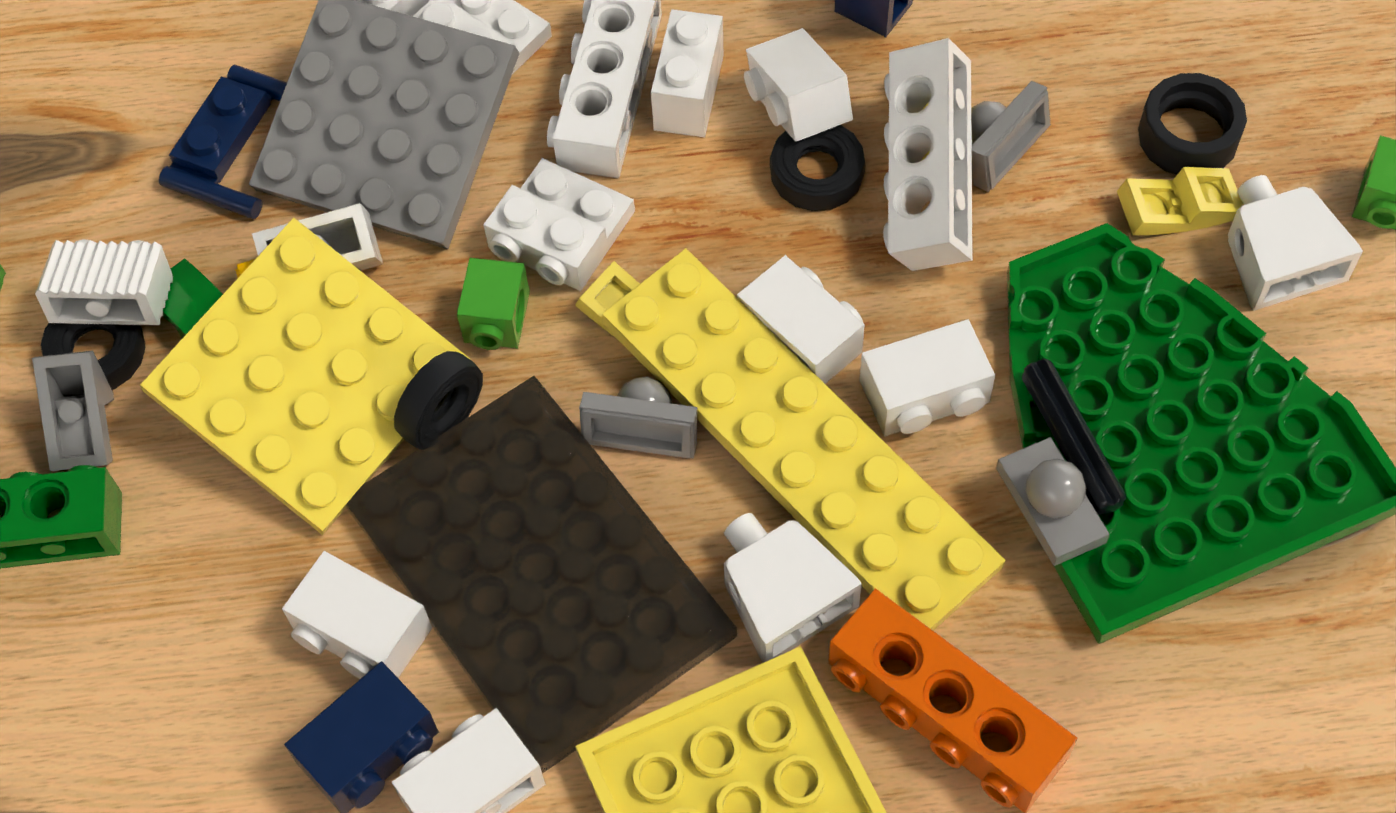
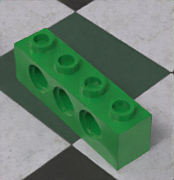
(82, 530)

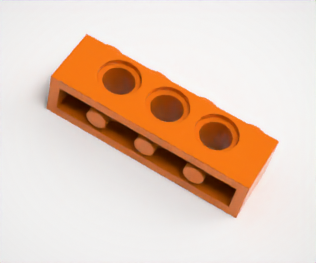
(887, 631)

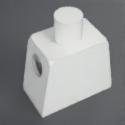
(1288, 244)
(785, 584)

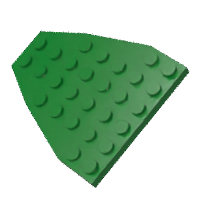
(1204, 424)

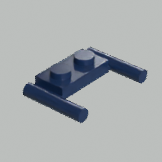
(217, 138)

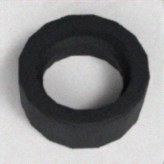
(1202, 94)

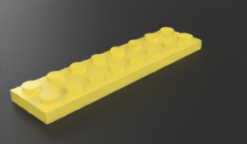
(802, 441)

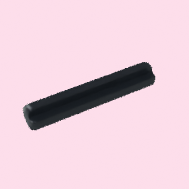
(1073, 435)

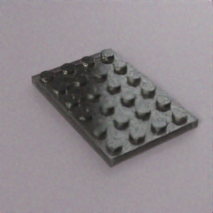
(540, 572)

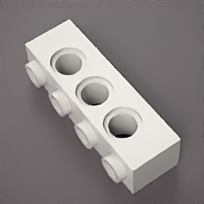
(604, 85)
(942, 232)

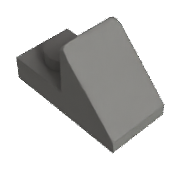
(73, 409)

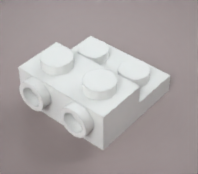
(492, 19)
(558, 224)

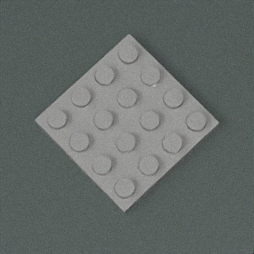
(385, 118)

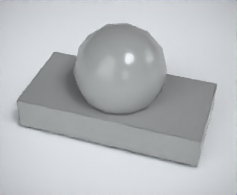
(1006, 133)
(640, 420)
(1053, 500)

